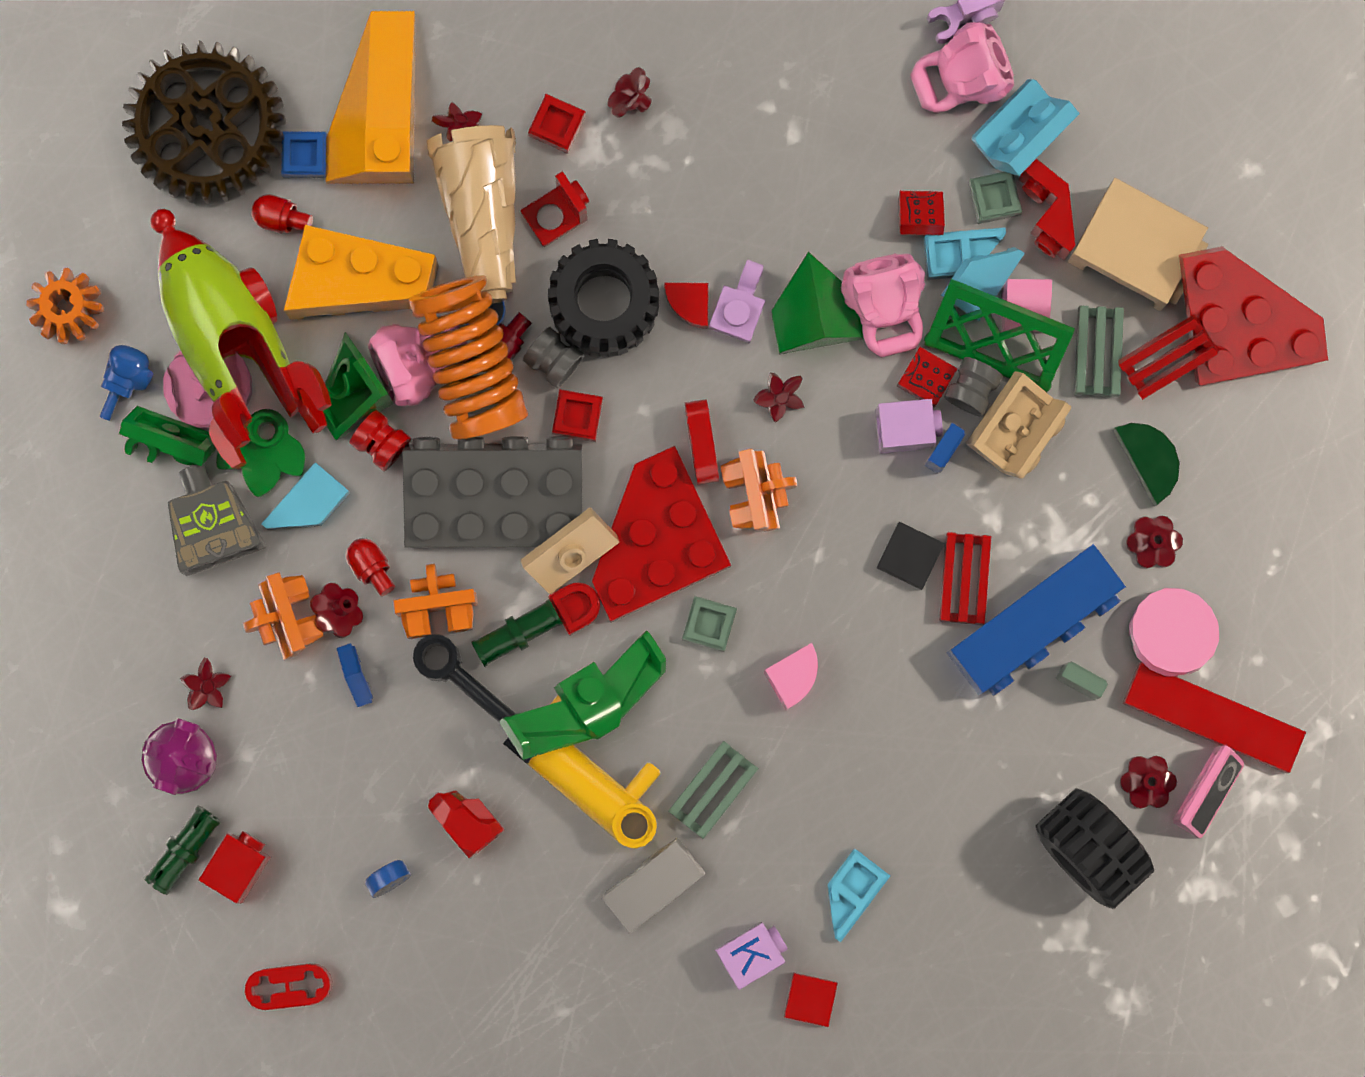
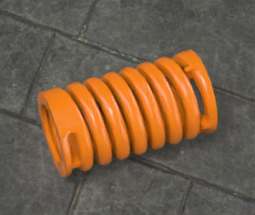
(473, 309)

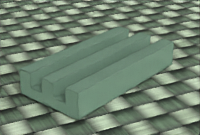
(1101, 315)
(737, 759)

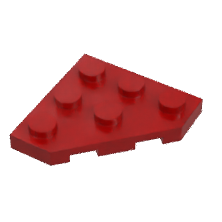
(1247, 318)
(661, 538)

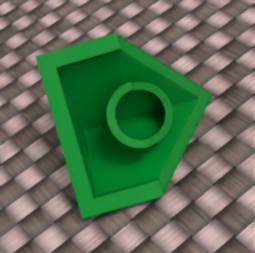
(813, 311)
(352, 391)

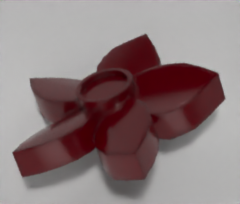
(457, 119)
(780, 395)
(204, 686)

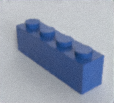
(1036, 620)

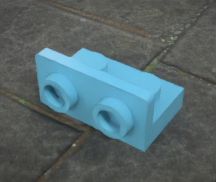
(1023, 128)

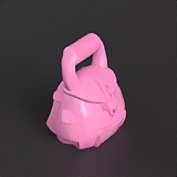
(970, 68)
(884, 295)
(404, 363)

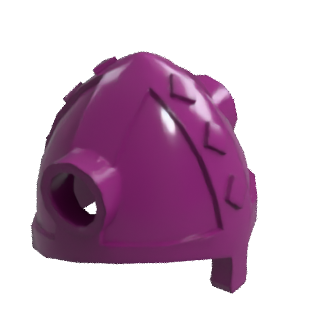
(179, 757)

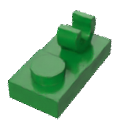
(166, 435)

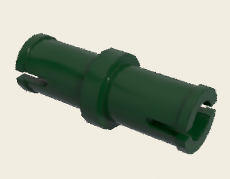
(516, 633)
(182, 850)

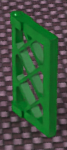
(991, 304)

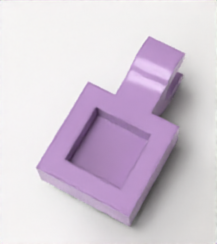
(962, 13)
(739, 308)

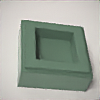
(995, 197)
(709, 623)
(1082, 680)

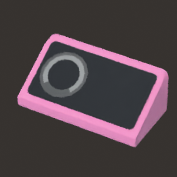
(1209, 791)

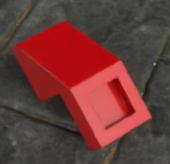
(1055, 228)

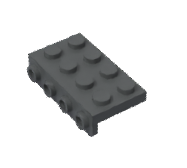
(489, 491)

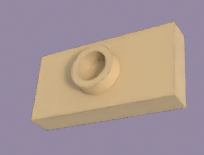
(570, 550)

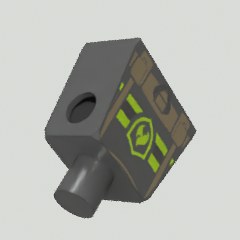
(210, 523)

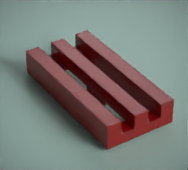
(1137, 377)
(968, 541)

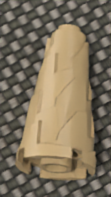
(479, 199)

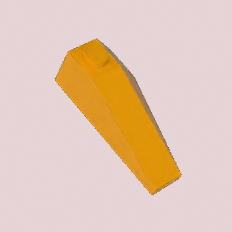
(375, 115)

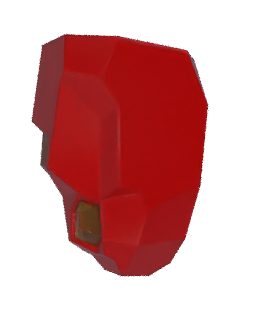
(465, 821)

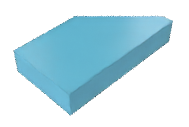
(948, 251)
(986, 274)
(308, 501)
(853, 890)

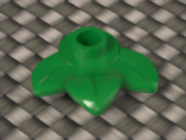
(268, 457)

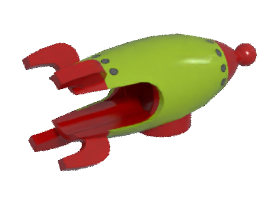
(224, 312)

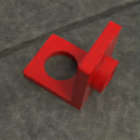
(569, 199)

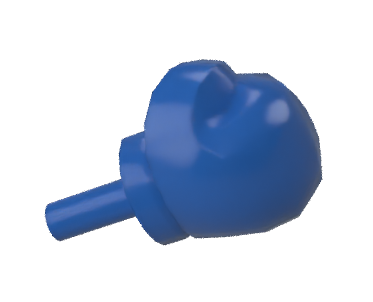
(124, 372)

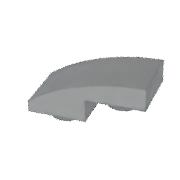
(653, 885)

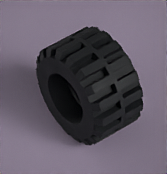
(596, 261)
(1095, 848)

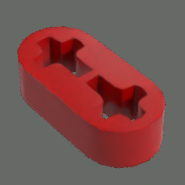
(701, 441)
(289, 997)

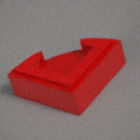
(689, 302)

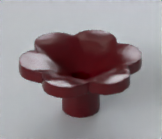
(630, 93)
(1146, 549)
(336, 610)
(1136, 782)

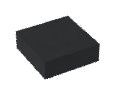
(910, 555)

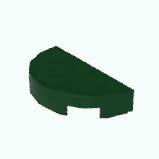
(1151, 457)

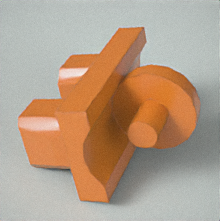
(764, 490)
(278, 597)
(416, 610)

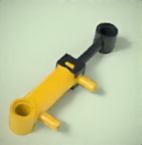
(563, 768)

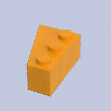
(355, 274)

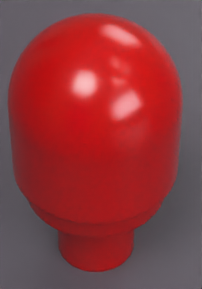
(279, 214)
(369, 565)

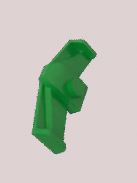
(590, 702)

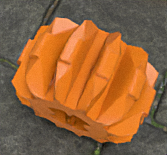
(58, 321)

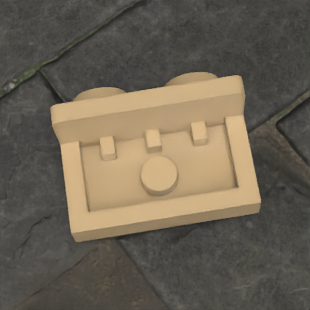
(1018, 426)

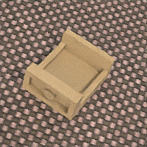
(1139, 243)

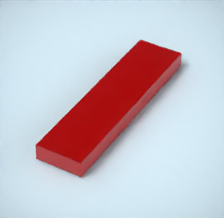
(1215, 718)

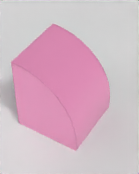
(1029, 294)
(793, 676)

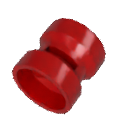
(380, 440)

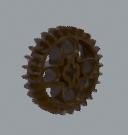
(202, 102)

